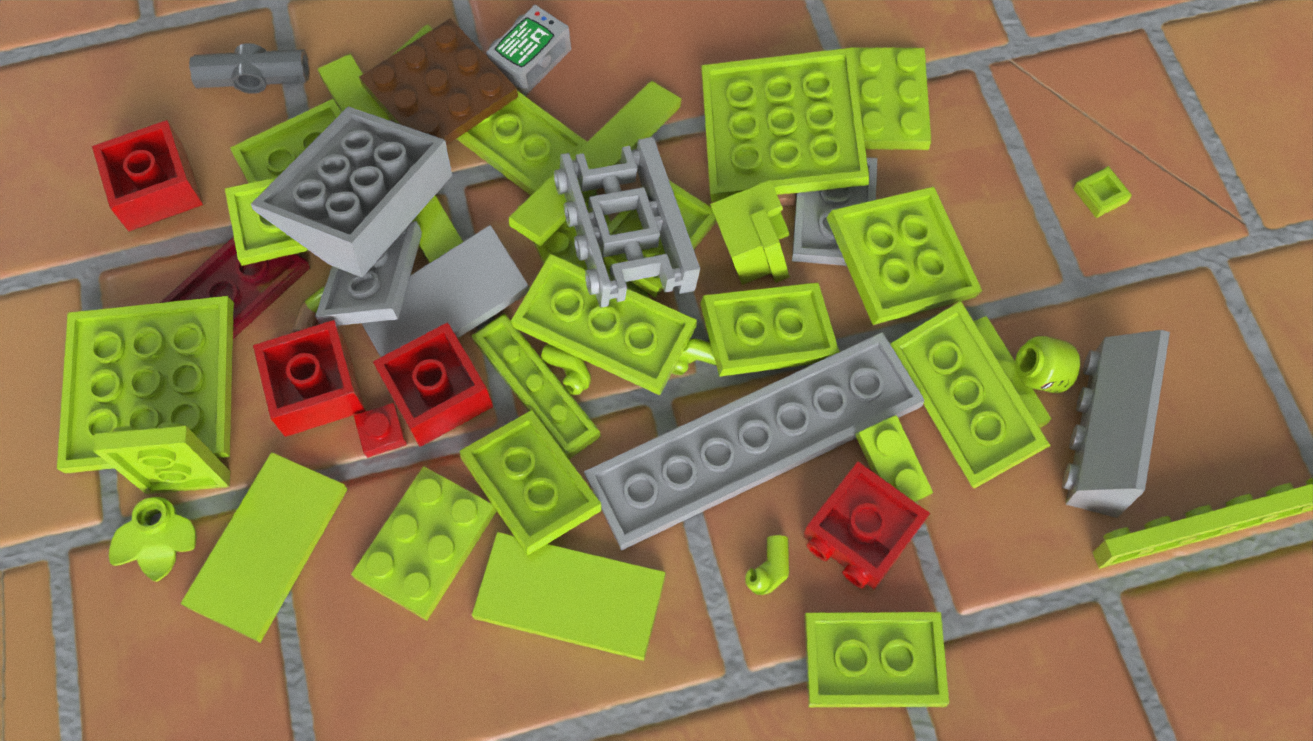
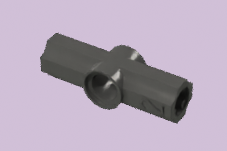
(249, 68)

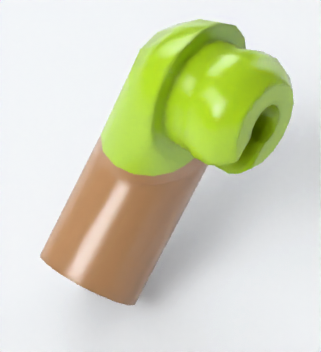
(307, 311)

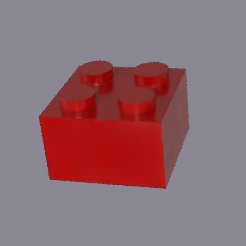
(146, 175)
(308, 378)
(433, 384)

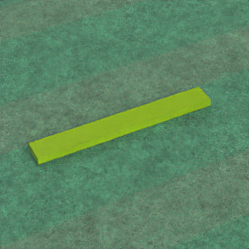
(346, 89)

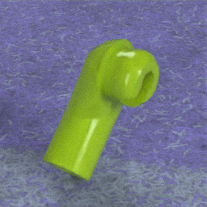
(695, 350)

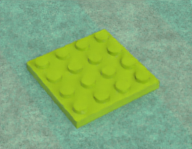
(784, 123)
(144, 371)

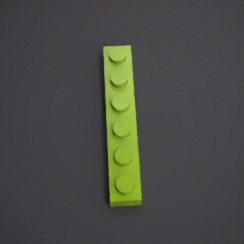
(1204, 524)

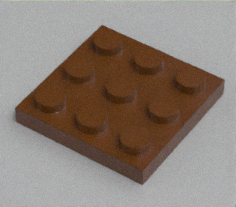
(439, 84)

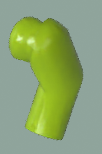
(577, 374)
(774, 570)

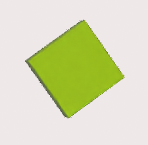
(1102, 192)

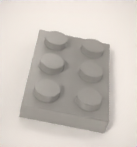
(812, 234)
(376, 294)

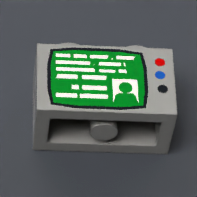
(530, 48)

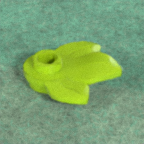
(152, 544)

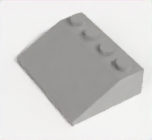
(356, 189)

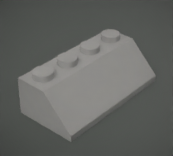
(1116, 422)

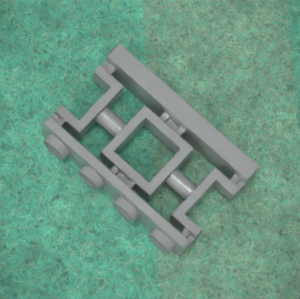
(657, 214)

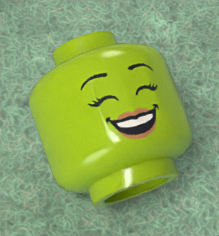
(1048, 364)

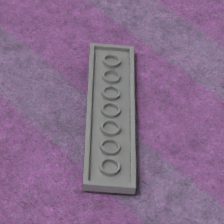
(751, 440)

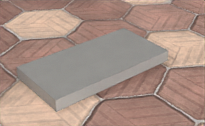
(455, 288)

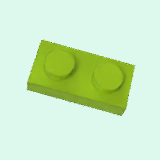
(893, 458)

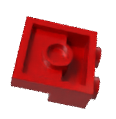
(864, 526)

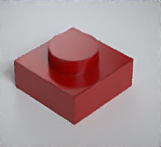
(380, 430)

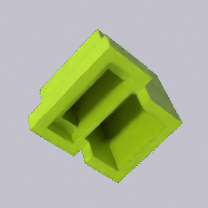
(752, 232)

